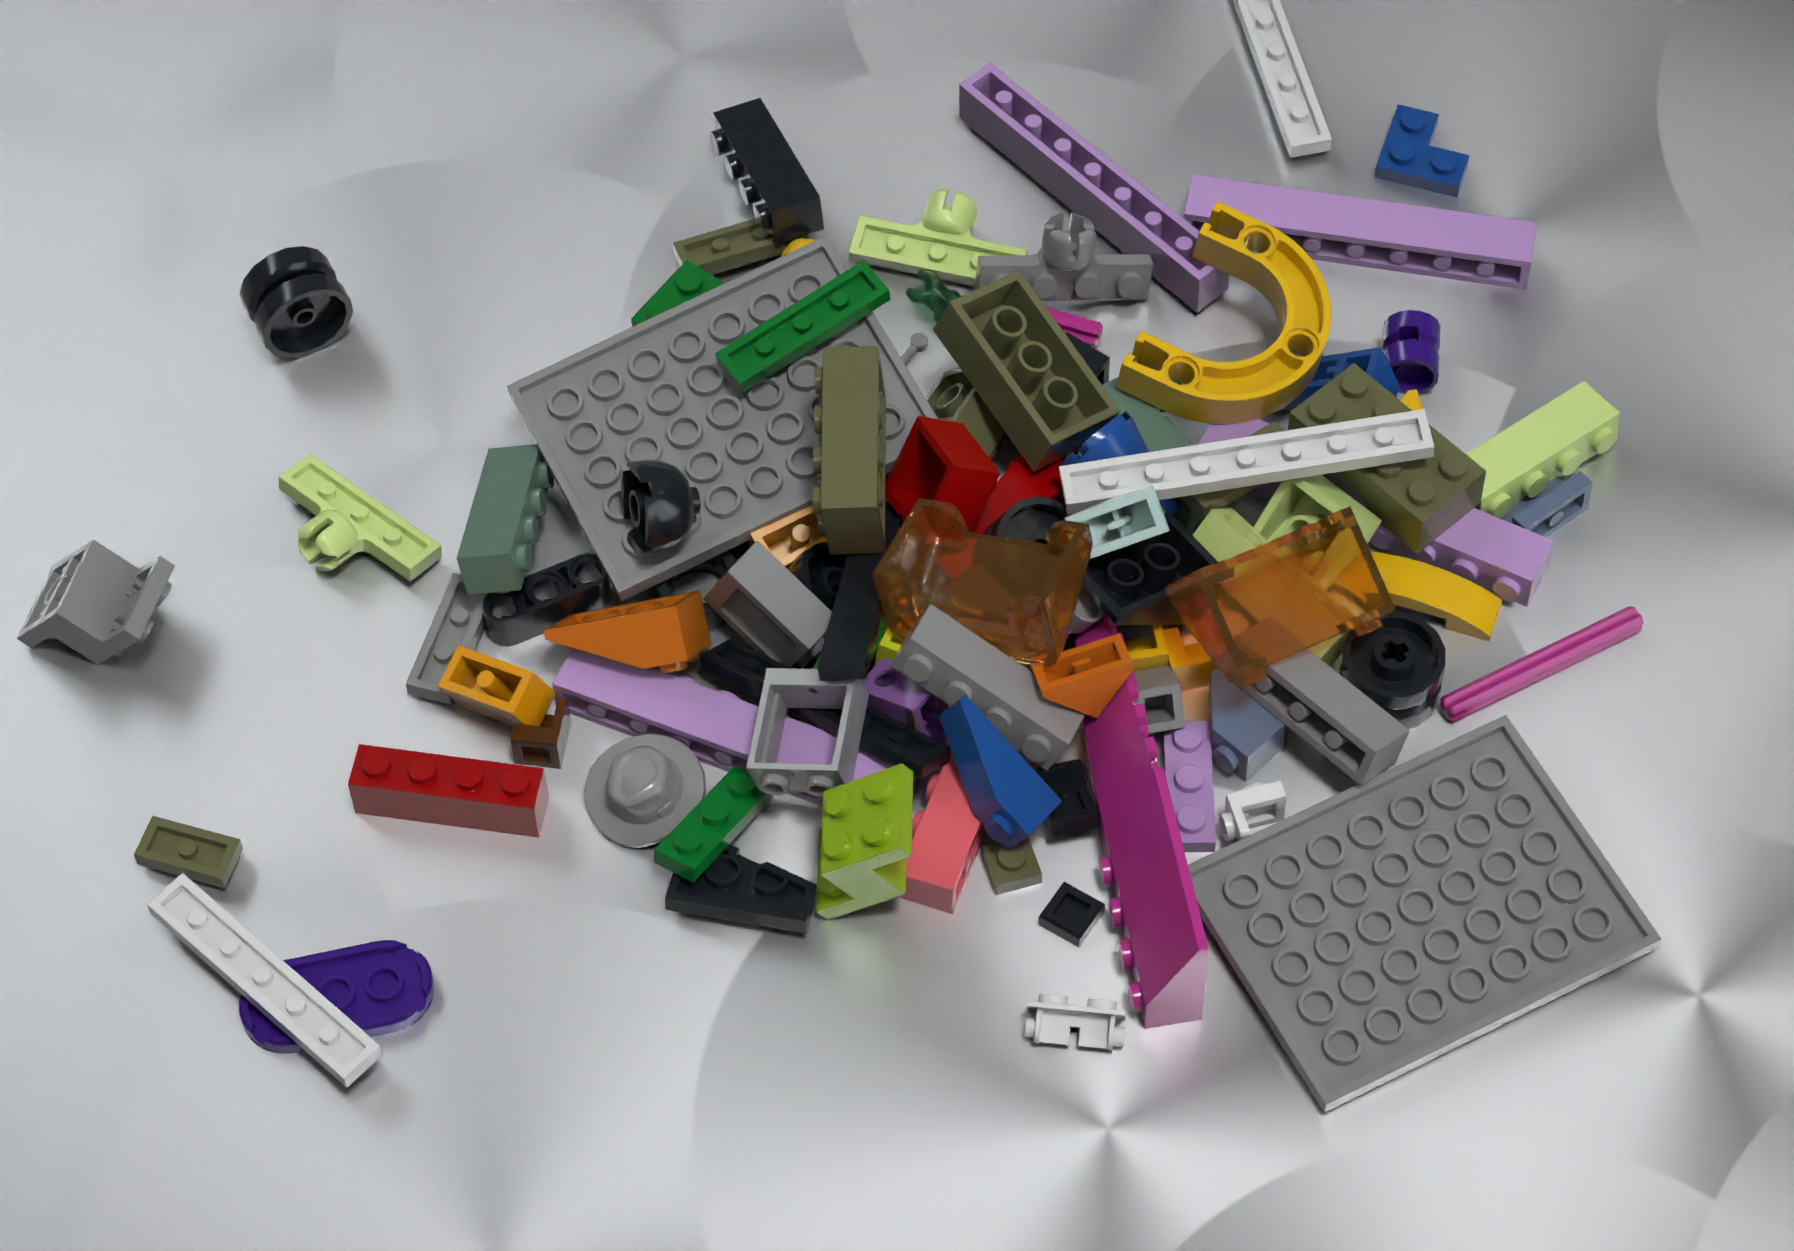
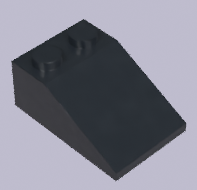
(1132, 578)

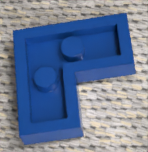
(1411, 159)

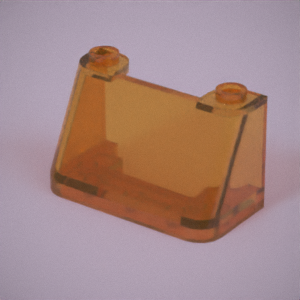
(996, 586)
(1283, 597)

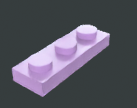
(1190, 783)

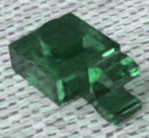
(935, 295)

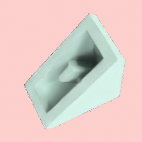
(1123, 520)

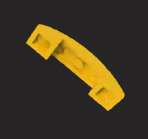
(1440, 593)

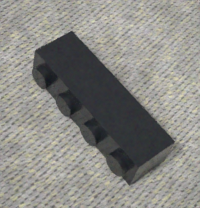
(766, 171)

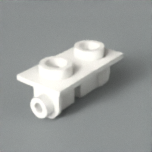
(1056, 1018)

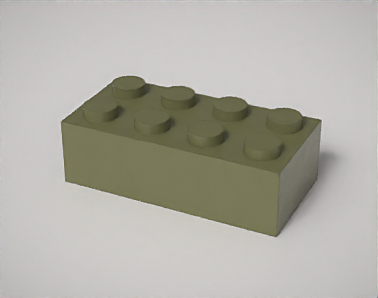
(1025, 369)
(850, 450)
(1410, 497)

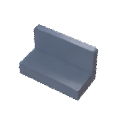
(1554, 506)

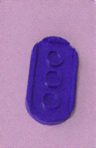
(372, 983)

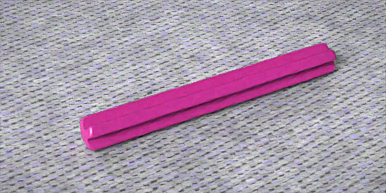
(1541, 663)

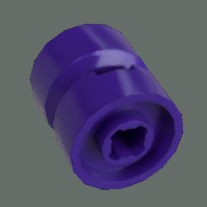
(1412, 349)

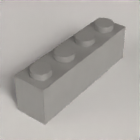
(958, 663)
(1330, 715)

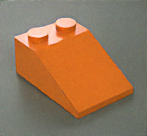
(641, 633)

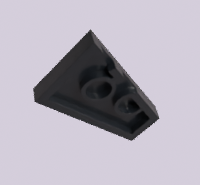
(745, 893)

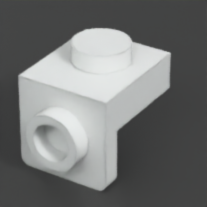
(1252, 807)

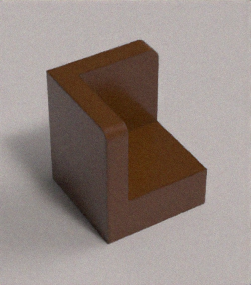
(544, 743)

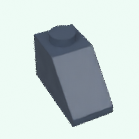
(1241, 729)

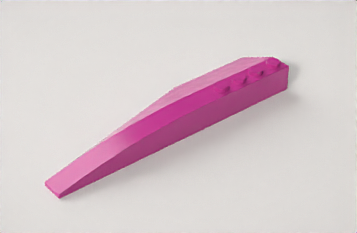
(1143, 858)

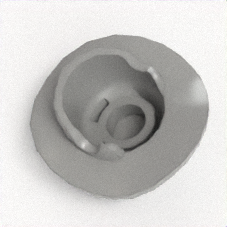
(643, 789)

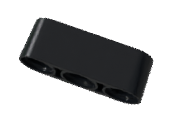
(532, 615)

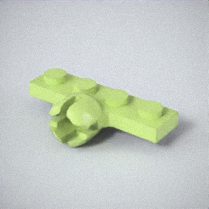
(935, 244)
(352, 523)

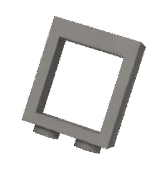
(771, 608)
(803, 689)

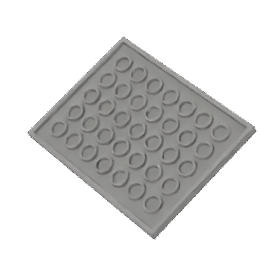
(668, 400)
(1417, 912)

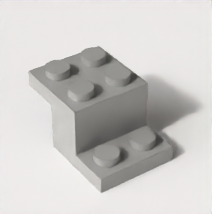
(97, 602)

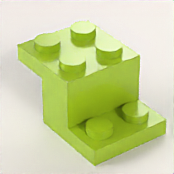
(864, 841)

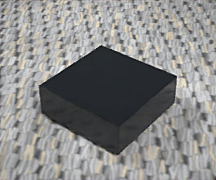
(1071, 914)

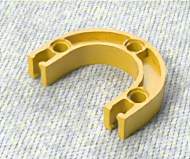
(1253, 386)

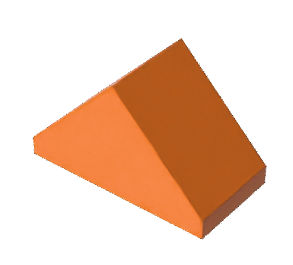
(1086, 675)

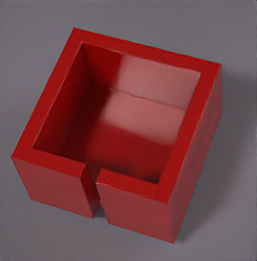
(942, 465)

